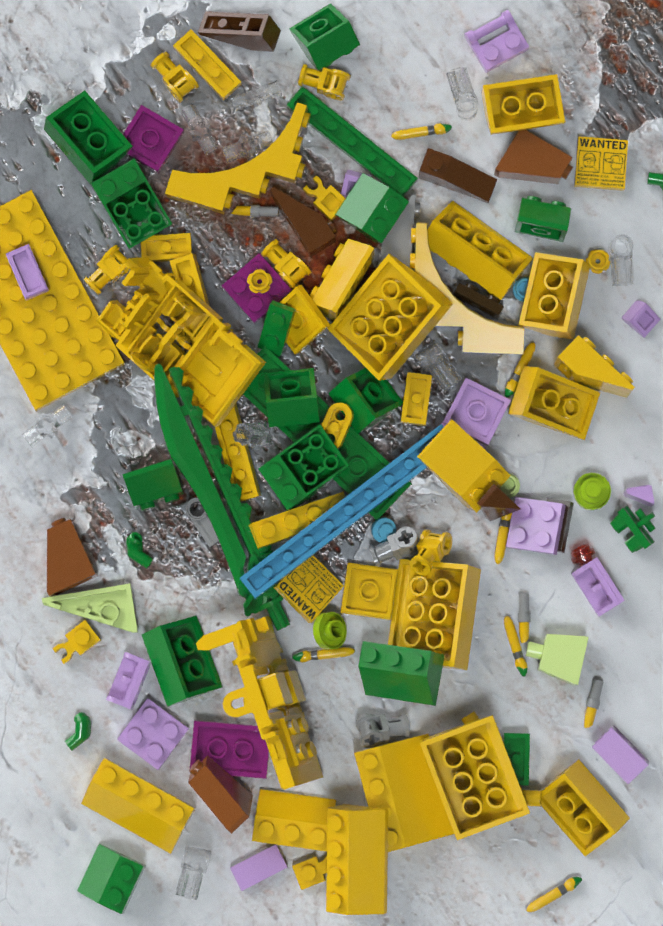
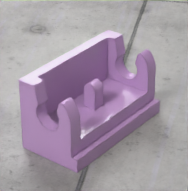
(597, 587)
(128, 681)
(620, 754)

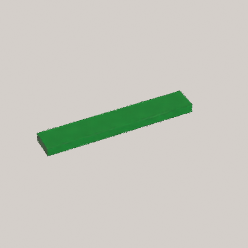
(354, 143)

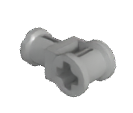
(396, 546)
(381, 729)

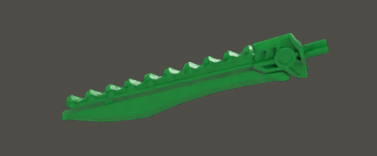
(189, 460)

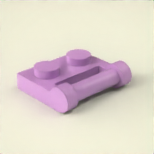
(500, 48)

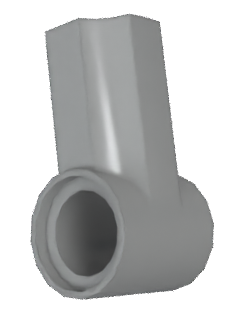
(202, 524)

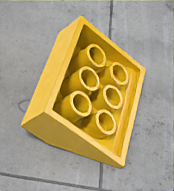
(389, 317)
(436, 610)
(474, 777)
(401, 781)

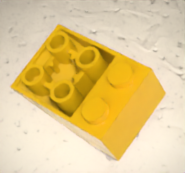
(587, 367)

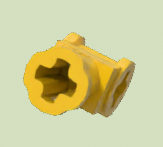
(176, 79)
(325, 81)
(288, 266)
(108, 270)
(430, 548)

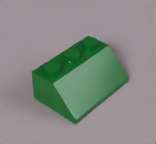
(87, 137)
(178, 663)
(400, 673)

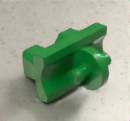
(628, 519)

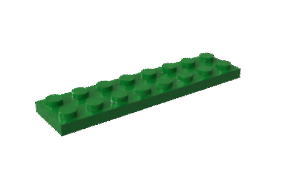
(358, 453)

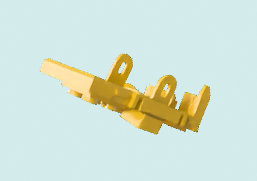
(216, 364)
(285, 736)

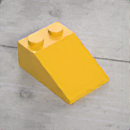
(554, 402)
(462, 465)

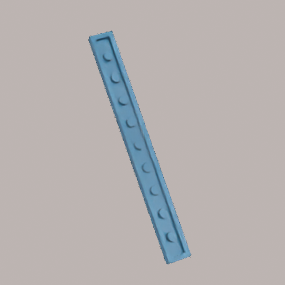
(337, 519)

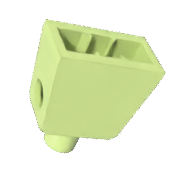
(560, 656)

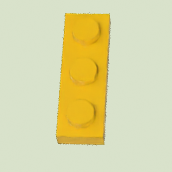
(207, 64)

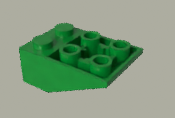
(131, 203)
(304, 468)

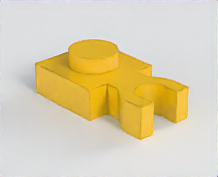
(326, 200)
(80, 639)
(310, 872)

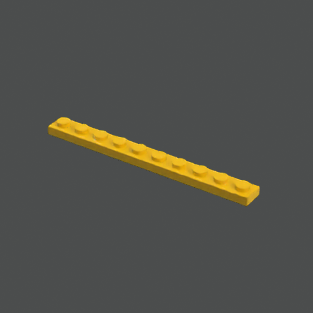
(234, 454)

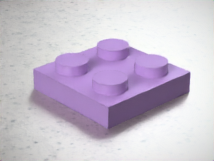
(477, 410)
(536, 526)
(153, 734)

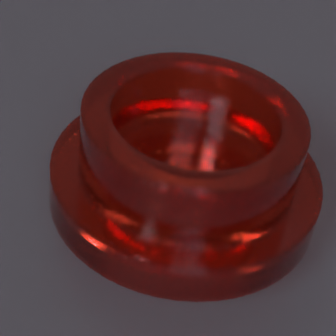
(582, 554)

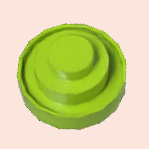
(592, 491)
(329, 630)

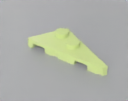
(105, 605)

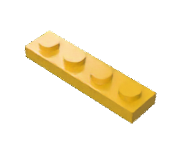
(291, 522)

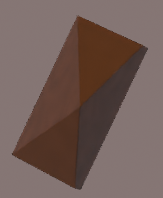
(496, 504)

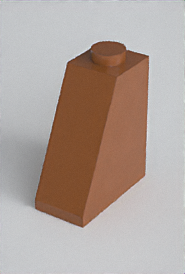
(533, 160)
(66, 558)
(221, 793)

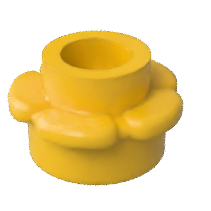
(604, 261)
(259, 274)

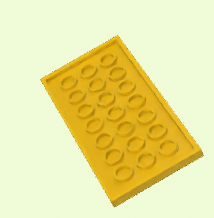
(55, 335)

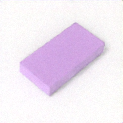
(27, 272)
(258, 867)

